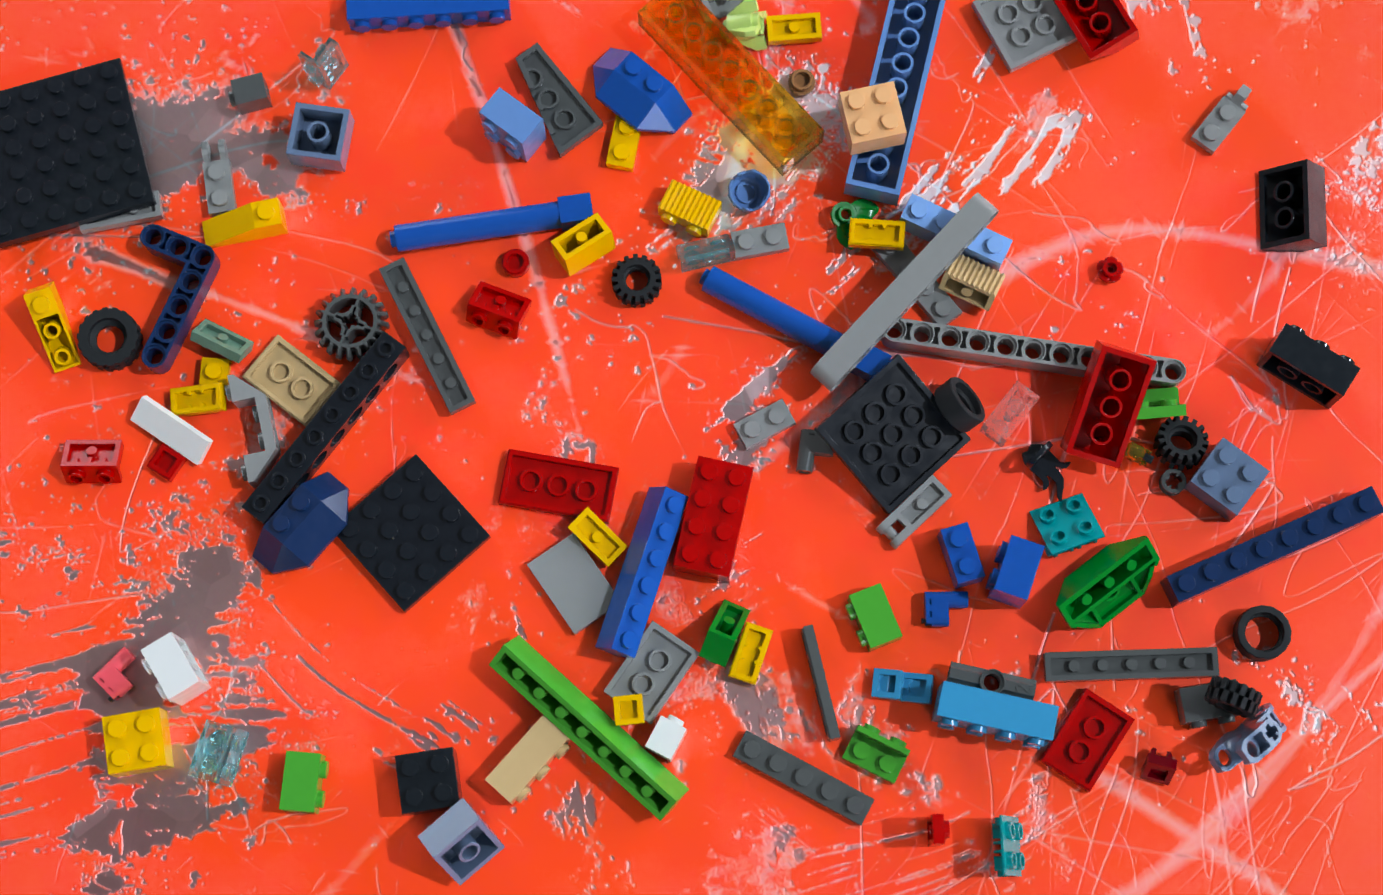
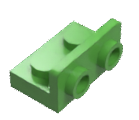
(1161, 403)
(876, 752)

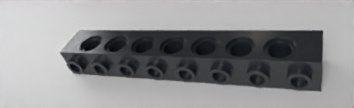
(328, 427)

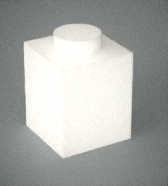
(666, 737)

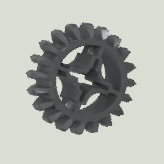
(331, 315)

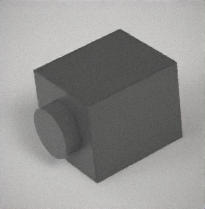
(250, 93)

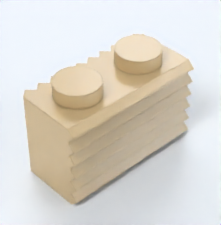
(972, 282)

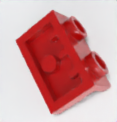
(497, 310)
(92, 461)

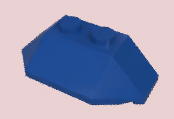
(638, 93)

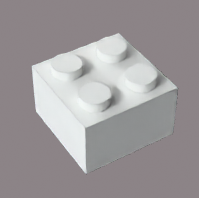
(175, 669)

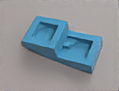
(902, 686)

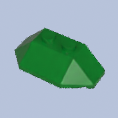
(1107, 583)

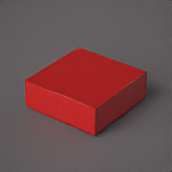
(166, 462)

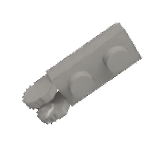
(218, 180)

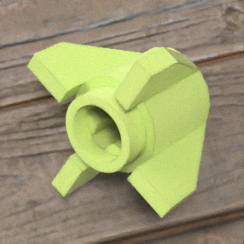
(747, 24)

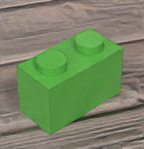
(873, 617)
(303, 782)

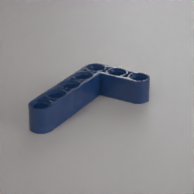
(180, 294)

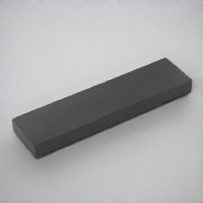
(820, 683)

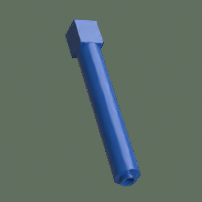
(493, 224)
(783, 318)

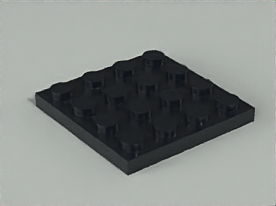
(891, 434)
(411, 533)

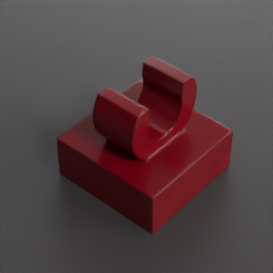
(1158, 768)

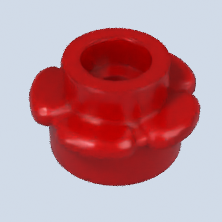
(1105, 275)

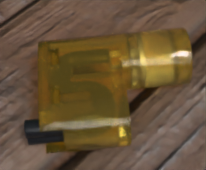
(1138, 454)

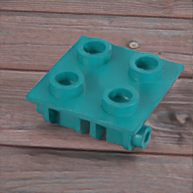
(1066, 525)
(1010, 834)

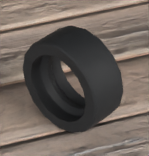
(959, 404)
(1279, 620)

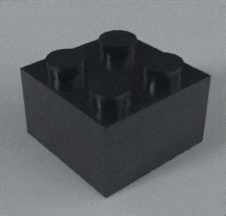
(428, 781)

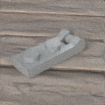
(914, 511)

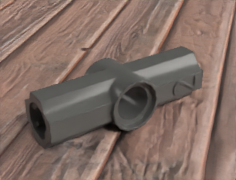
(1007, 683)

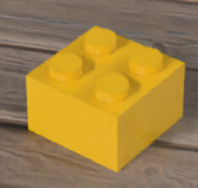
(137, 742)

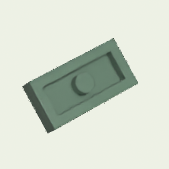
(221, 341)

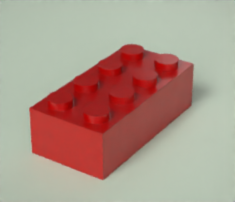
(713, 519)

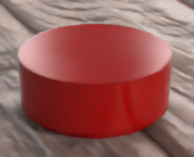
(515, 263)

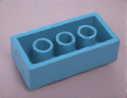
(994, 714)

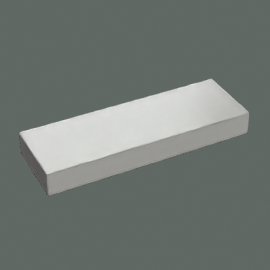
(171, 430)

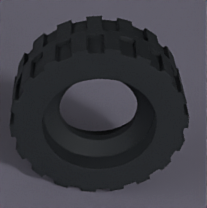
(110, 360)

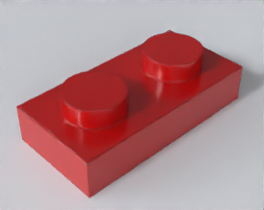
(937, 830)

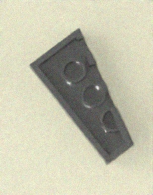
(559, 103)

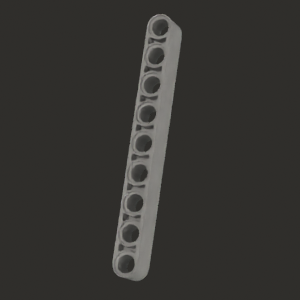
(904, 292)

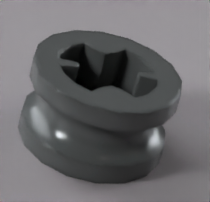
(1178, 488)

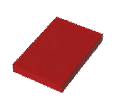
(1087, 740)

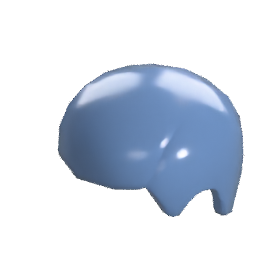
(749, 190)

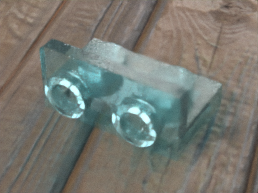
(326, 65)
(705, 252)
(218, 753)

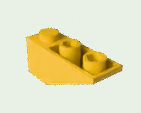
(53, 326)

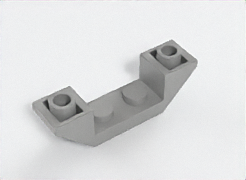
(260, 463)

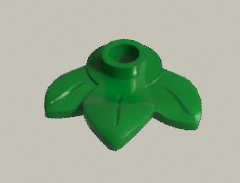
(858, 209)

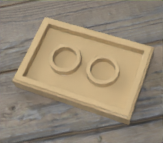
(291, 380)

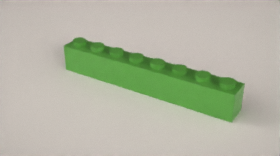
(589, 727)

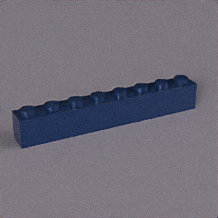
(1272, 546)

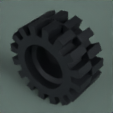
(631, 265)
(1177, 456)
(1233, 697)

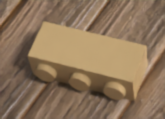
(528, 760)

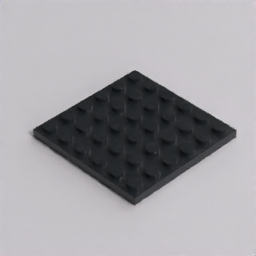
(69, 153)

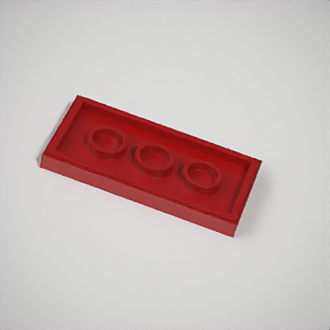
(557, 485)

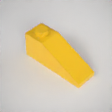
(246, 223)

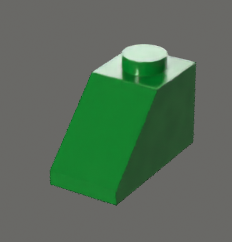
(724, 633)

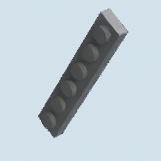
(427, 336)
(1130, 664)

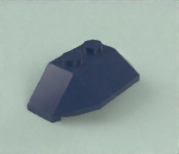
(303, 525)

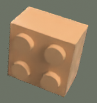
(872, 118)

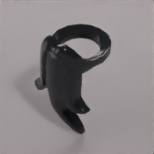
(1044, 464)

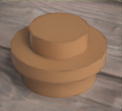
(801, 82)

